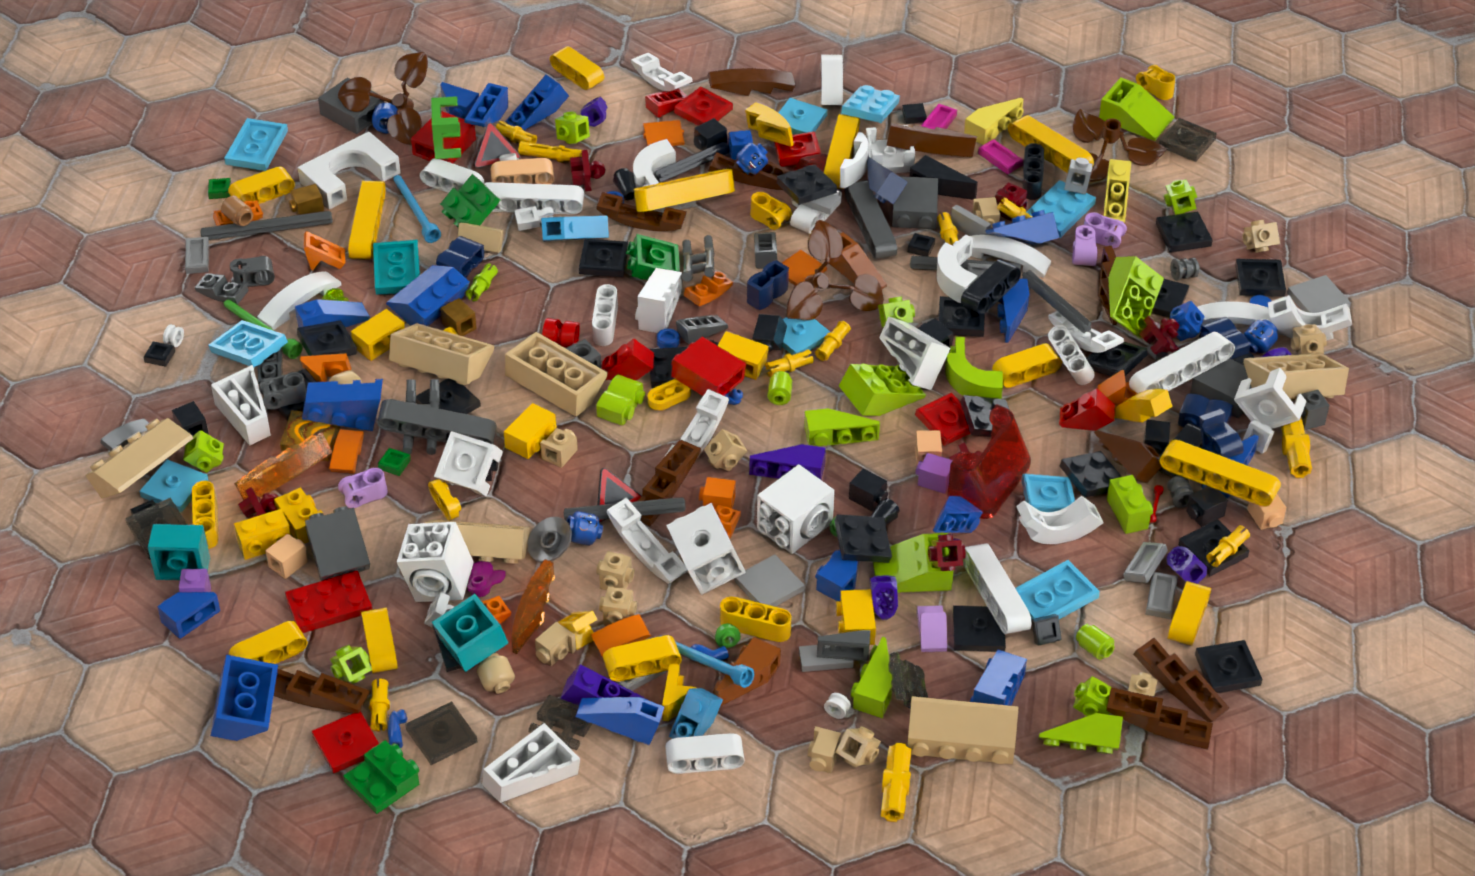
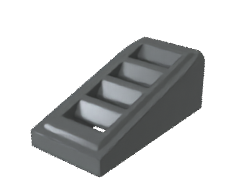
(765, 248)
(694, 328)
(848, 645)

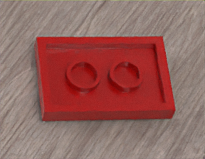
(328, 601)

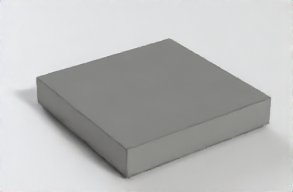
(1317, 295)
(770, 582)

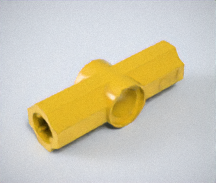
(1297, 448)
(896, 782)

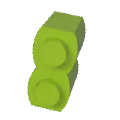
(620, 400)

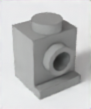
(1078, 175)

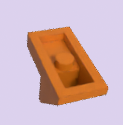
(319, 250)
(325, 366)
(1117, 388)

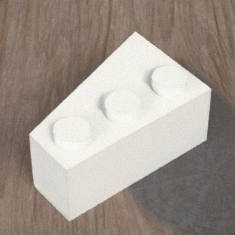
(658, 300)
(915, 351)
(242, 404)
(530, 765)

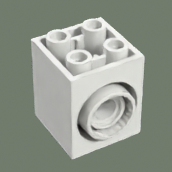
(795, 509)
(706, 548)
(435, 561)

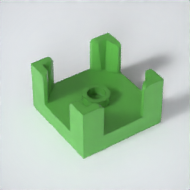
(444, 127)

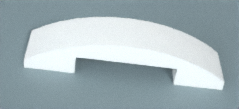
(650, 69)
(854, 169)
(1012, 251)
(296, 293)
(1237, 312)
(1090, 340)
(706, 420)
(643, 543)

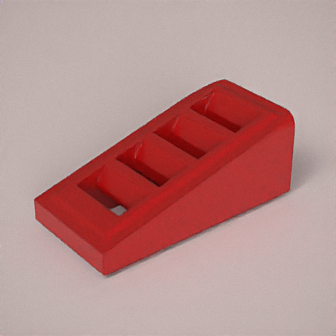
(662, 102)

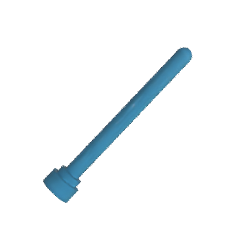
(429, 230)
(740, 674)

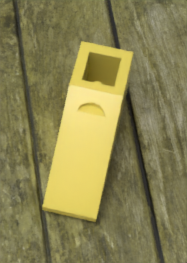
(993, 119)
(1117, 189)

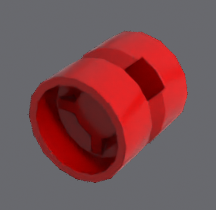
(563, 334)

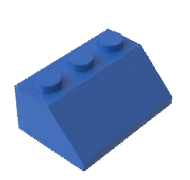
(429, 292)
(243, 698)

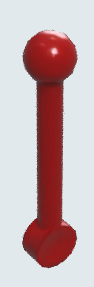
(1158, 490)

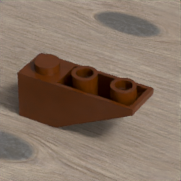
(1137, 458)

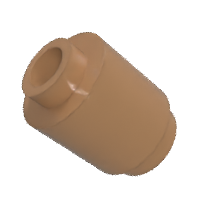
(237, 211)

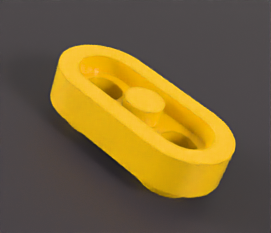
(668, 395)
(441, 495)

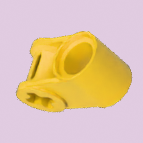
(1157, 82)
(767, 210)

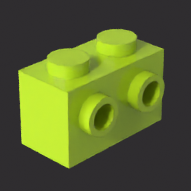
(1129, 504)

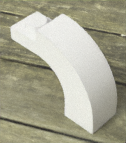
(831, 79)
(651, 159)
(950, 275)
(1286, 316)
(1062, 525)

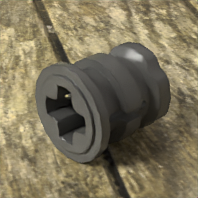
(1177, 268)
(1180, 491)

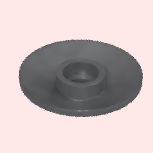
(549, 539)

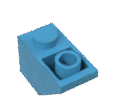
(696, 713)

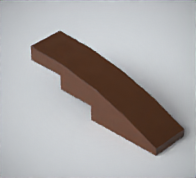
(746, 79)
(932, 141)
(764, 178)
(1107, 262)
(669, 475)
(1181, 682)
(320, 692)
(1162, 720)

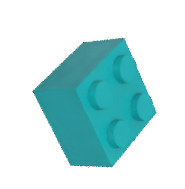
(177, 549)
(470, 632)

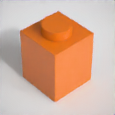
(718, 492)

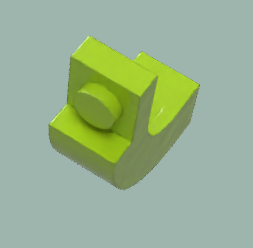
(969, 379)

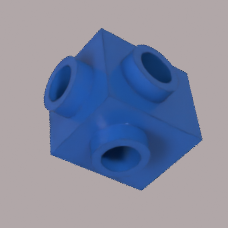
(1189, 320)

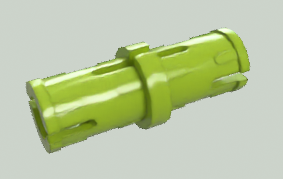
(481, 282)

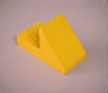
(579, 625)
(674, 692)

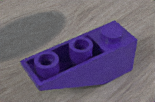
(781, 461)
(589, 684)

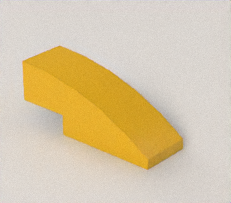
(769, 124)
(1144, 405)

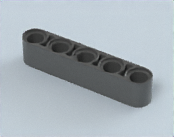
(871, 220)
(432, 422)

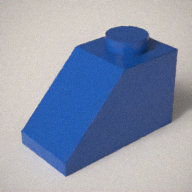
(465, 98)
(737, 141)
(187, 611)

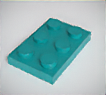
(395, 265)

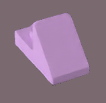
(932, 628)

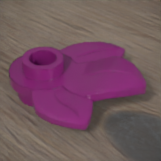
(483, 578)

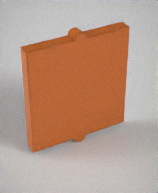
(664, 130)
(801, 266)

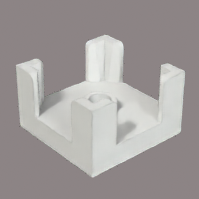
(892, 158)
(1269, 402)
(467, 462)

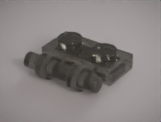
(907, 679)
(562, 715)

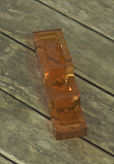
(284, 467)
(531, 606)

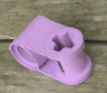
(1105, 229)
(1084, 246)
(365, 487)

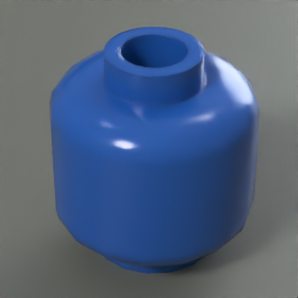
(381, 114)

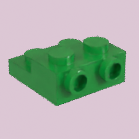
(470, 203)
(650, 254)
(383, 776)

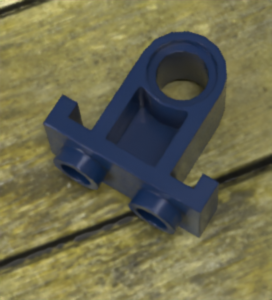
(1219, 436)

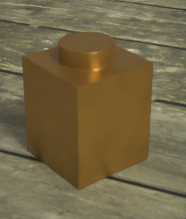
(306, 200)
(458, 316)

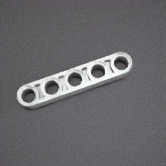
(514, 196)
(1183, 364)
(996, 589)

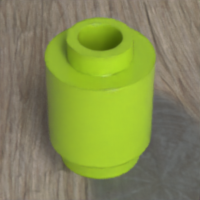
(780, 388)
(1095, 641)

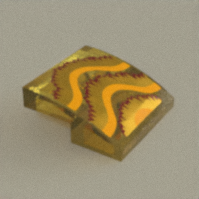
(299, 430)

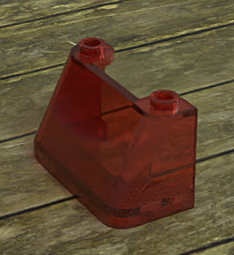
(994, 474)

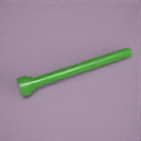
(291, 349)

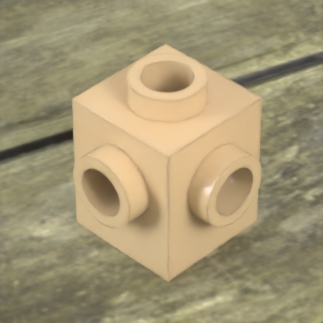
(1261, 235)
(1308, 340)
(725, 450)
(615, 571)
(617, 605)
(858, 746)

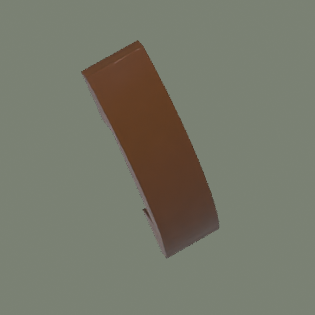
(652, 220)

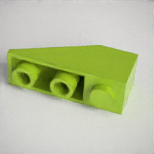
(835, 427)
(874, 689)
(1094, 730)

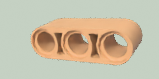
(523, 171)

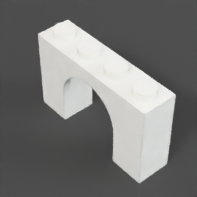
(363, 152)

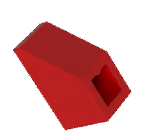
(630, 360)
(1088, 412)

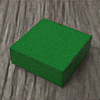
(218, 188)
(394, 461)

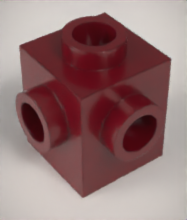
(1013, 194)
(955, 556)

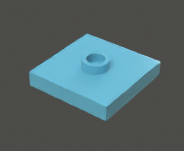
(803, 116)
(803, 335)
(172, 481)
(1047, 492)

